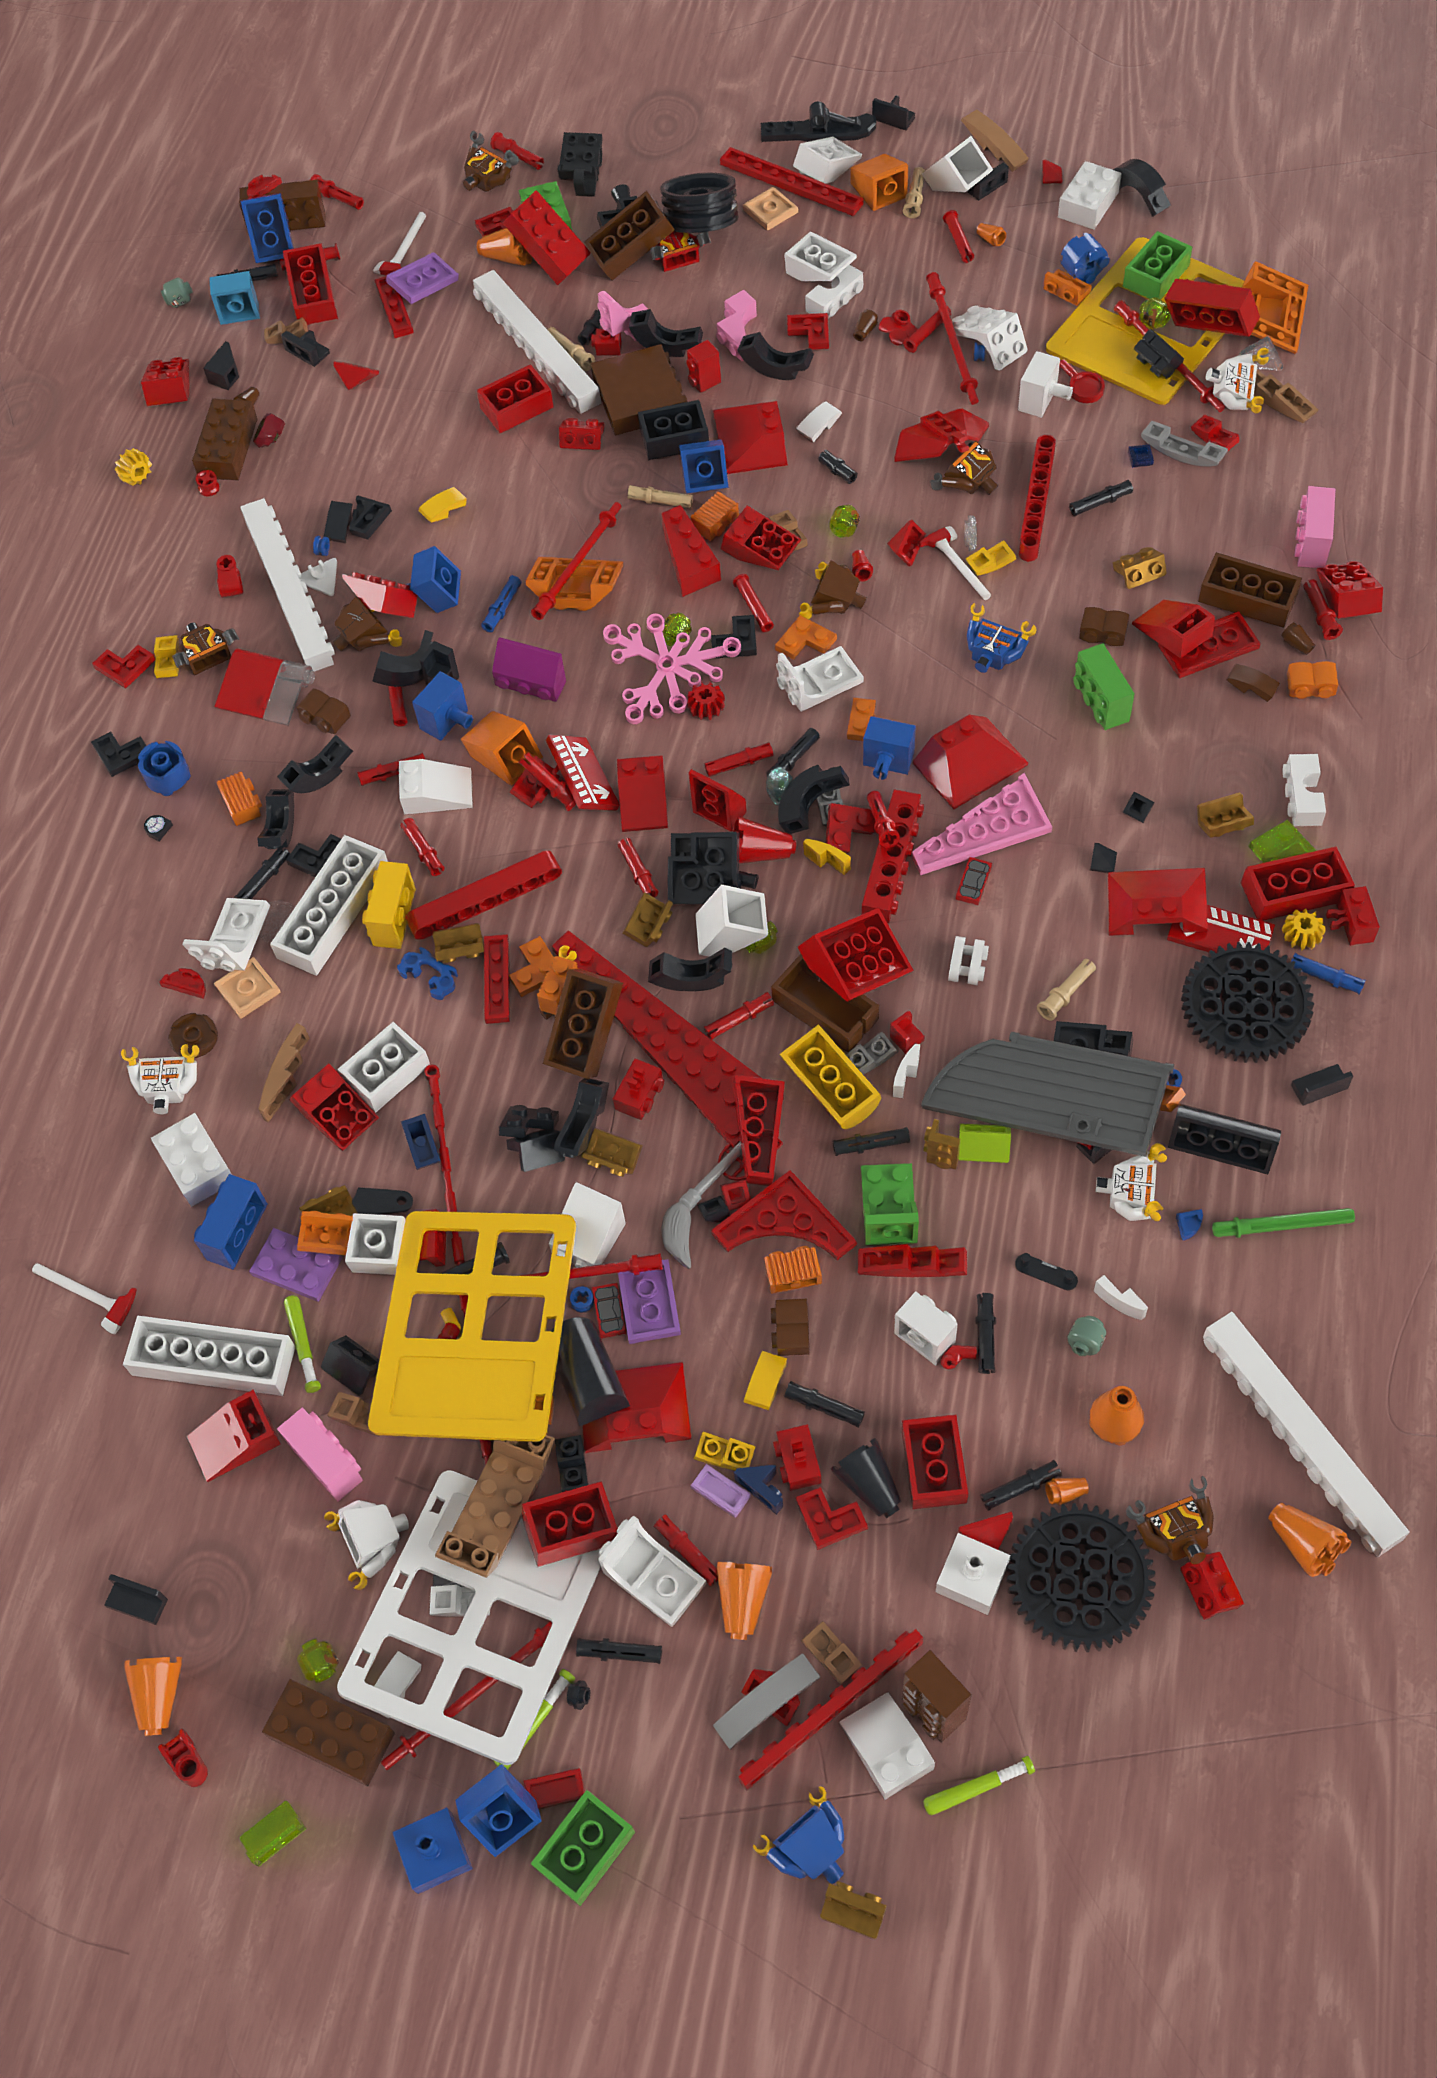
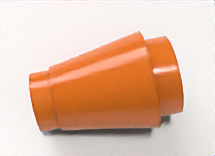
(992, 234)
(1065, 1489)

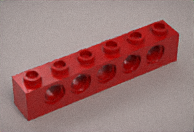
(901, 805)

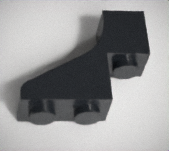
(582, 1119)

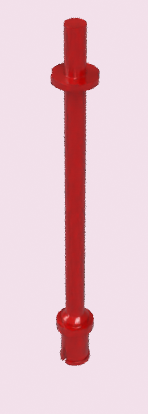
(937, 292)
(1131, 318)
(547, 599)
(633, 1265)
(409, 1745)

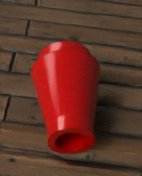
(861, 566)

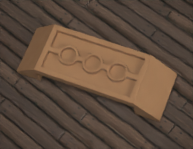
(495, 1505)

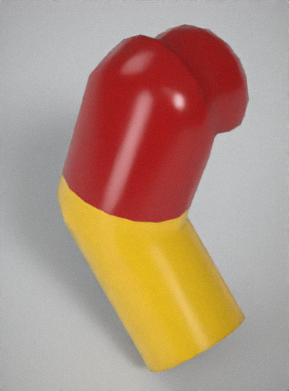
(452, 1326)

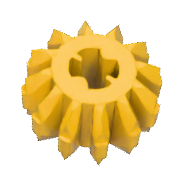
(133, 466)
(1303, 929)

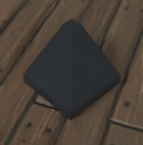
(1138, 807)
(1103, 859)
(714, 1210)

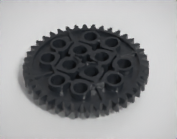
(1278, 977)
(1118, 1547)

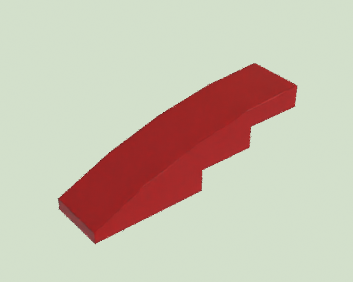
(912, 1262)

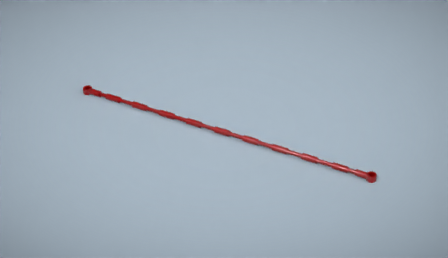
(457, 1247)

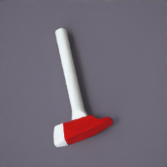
(387, 268)
(940, 540)
(117, 1308)

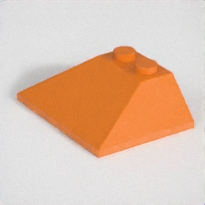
(1280, 305)
(584, 588)

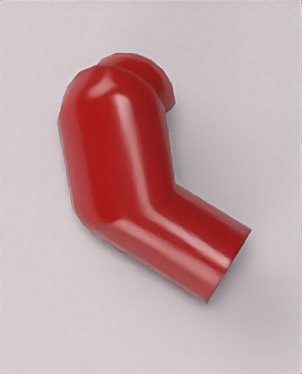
(955, 1354)

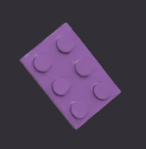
(422, 278)
(292, 1269)
(649, 1304)

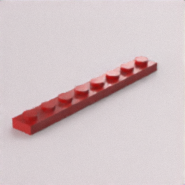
(792, 181)
(822, 1715)

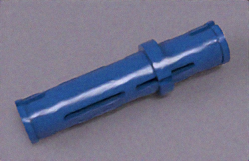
(491, 621)
(1329, 974)

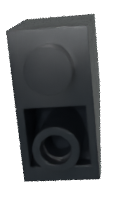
(222, 368)

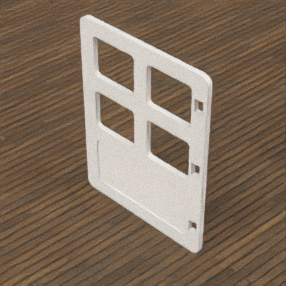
(549, 1591)

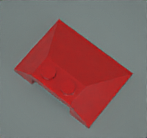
(751, 436)
(967, 759)
(1157, 899)
(655, 1409)

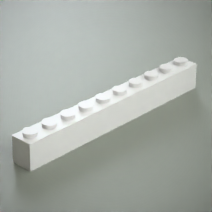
(537, 342)
(287, 586)
(1305, 1435)

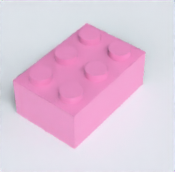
(1316, 527)
(321, 1453)

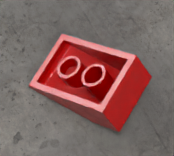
(642, 793)
(715, 801)

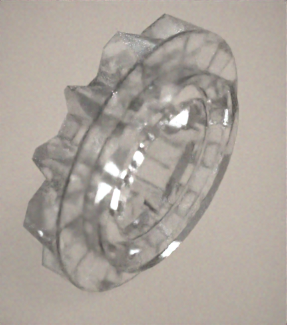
(970, 533)

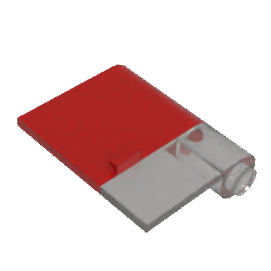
(262, 686)

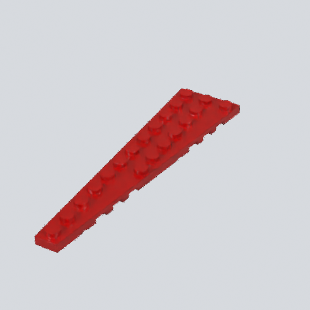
(676, 1046)

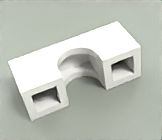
(844, 287)
(1304, 806)

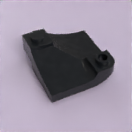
(701, 865)
(1094, 1037)

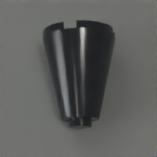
(870, 1479)

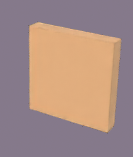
(770, 208)
(247, 988)

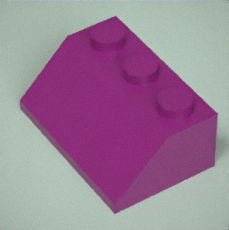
(528, 669)

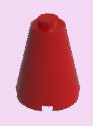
(762, 842)

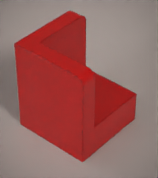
(905, 1033)

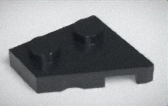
(368, 517)

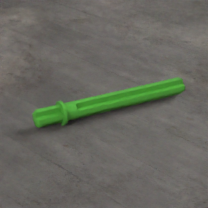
(1283, 1222)

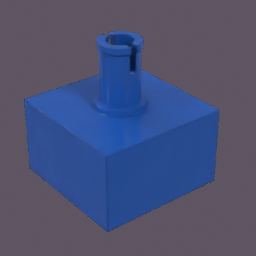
(704, 466)
(435, 579)
(441, 706)
(888, 746)
(498, 1810)
(432, 1850)

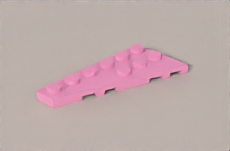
(992, 825)

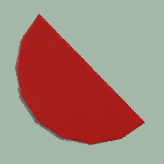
(262, 185)
(185, 981)

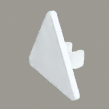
(321, 576)

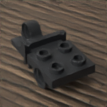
(581, 161)

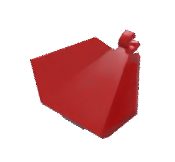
(937, 432)

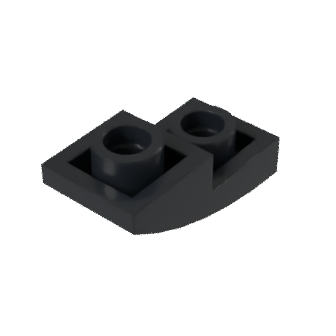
(338, 521)
(571, 1462)

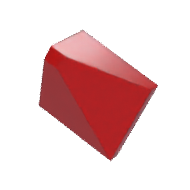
(1051, 173)
(735, 1194)

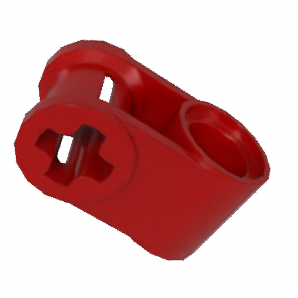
(228, 577)
(180, 1755)

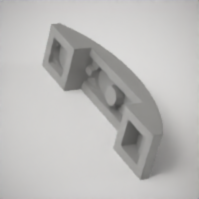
(1181, 449)
(765, 1700)

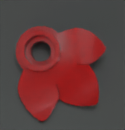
(897, 326)

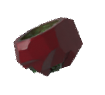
(268, 430)

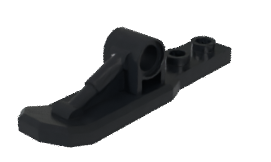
(819, 126)

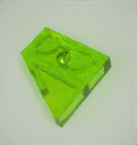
(1280, 843)

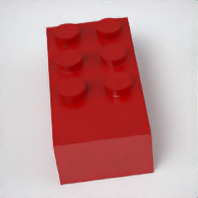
(546, 237)
(310, 284)
(1212, 307)
(1296, 883)

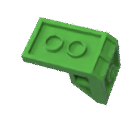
(889, 1204)

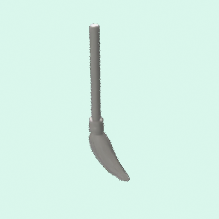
(677, 1218)

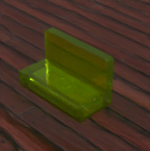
(272, 1833)

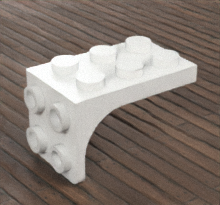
(996, 330)
(817, 678)
(232, 936)
(650, 1572)

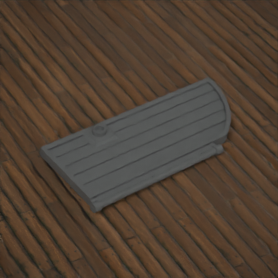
(1054, 1091)

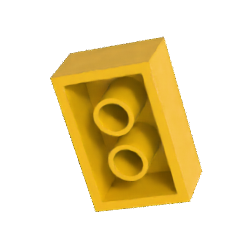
(389, 904)

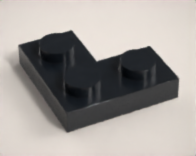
(742, 630)
(117, 757)
(311, 860)
(520, 1119)

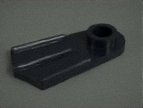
(381, 1201)

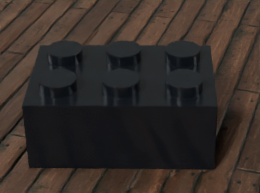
(672, 426)

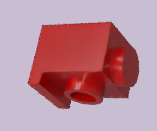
(606, 343)

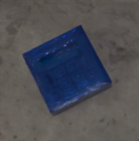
(1140, 455)

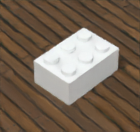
(1089, 195)
(384, 1066)
(192, 1159)

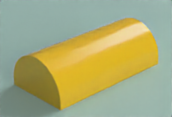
(832, 1078)

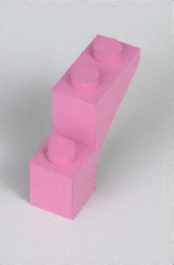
(738, 312)
(615, 317)

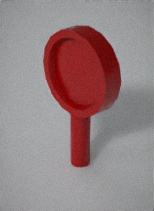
(1087, 386)

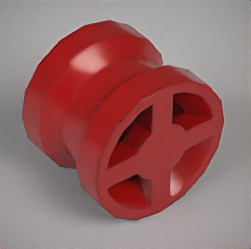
(207, 483)

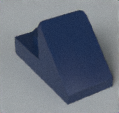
(420, 1141)
(755, 1482)

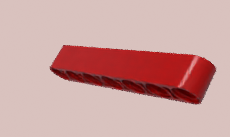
(1037, 498)
(483, 895)

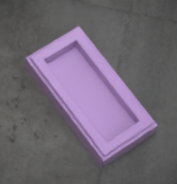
(720, 1490)

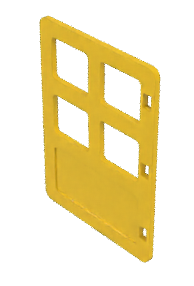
(1105, 344)
(471, 1383)

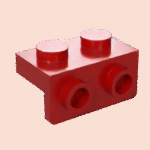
(580, 434)
(529, 788)
(1212, 1585)

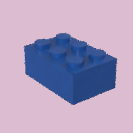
(267, 227)
(230, 1221)

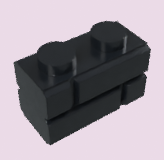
(1158, 353)

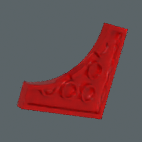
(785, 1210)

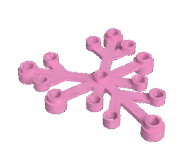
(693, 657)

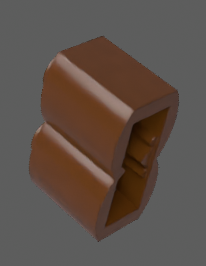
(1104, 626)
(323, 711)
(791, 1327)

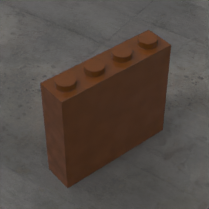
(636, 384)

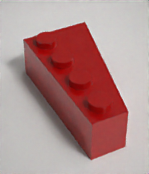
(691, 556)
(759, 1118)

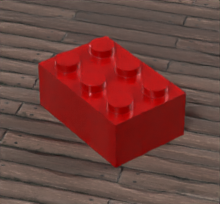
(515, 398)
(934, 1462)
(569, 1523)

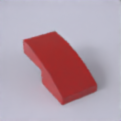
(1211, 430)

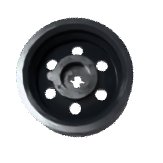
(700, 202)

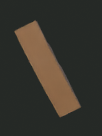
(995, 139)
(1283, 398)
(280, 1077)

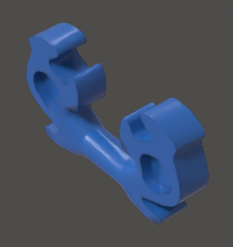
(444, 984)

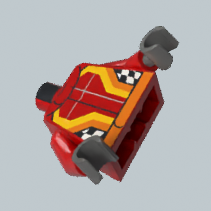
(679, 249)

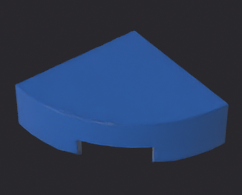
(1189, 1223)

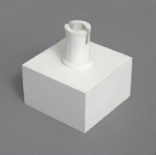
(1041, 384)
(972, 1573)

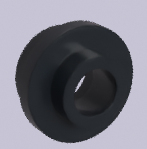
(578, 1694)

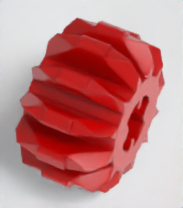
(705, 701)

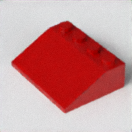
(856, 955)

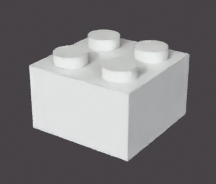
(374, 1243)
(925, 1327)

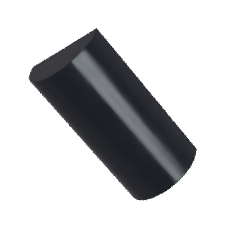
(1224, 1139)
(588, 1372)

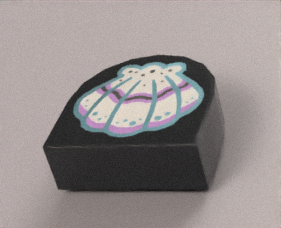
(157, 826)

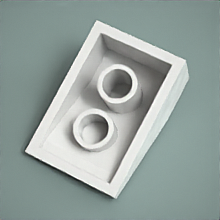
(825, 159)
(816, 259)
(434, 786)
(887, 1745)

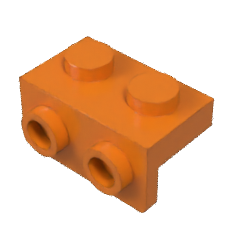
(1066, 286)
(324, 1232)

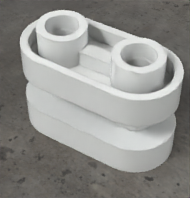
(975, 971)

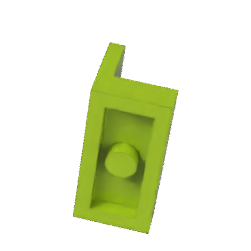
(984, 1143)

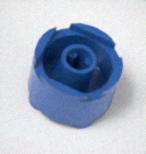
(1084, 258)
(163, 767)

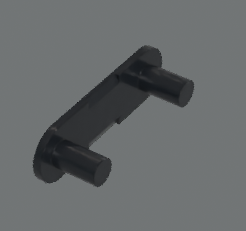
(1046, 1272)

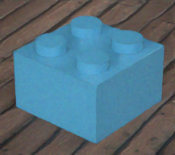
(234, 297)

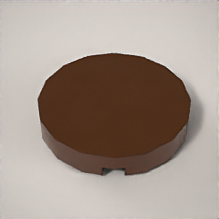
(193, 1030)

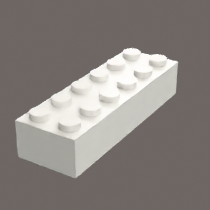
(328, 906)
(209, 1355)

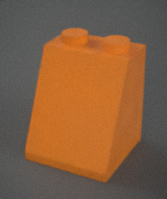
(880, 180)
(499, 745)

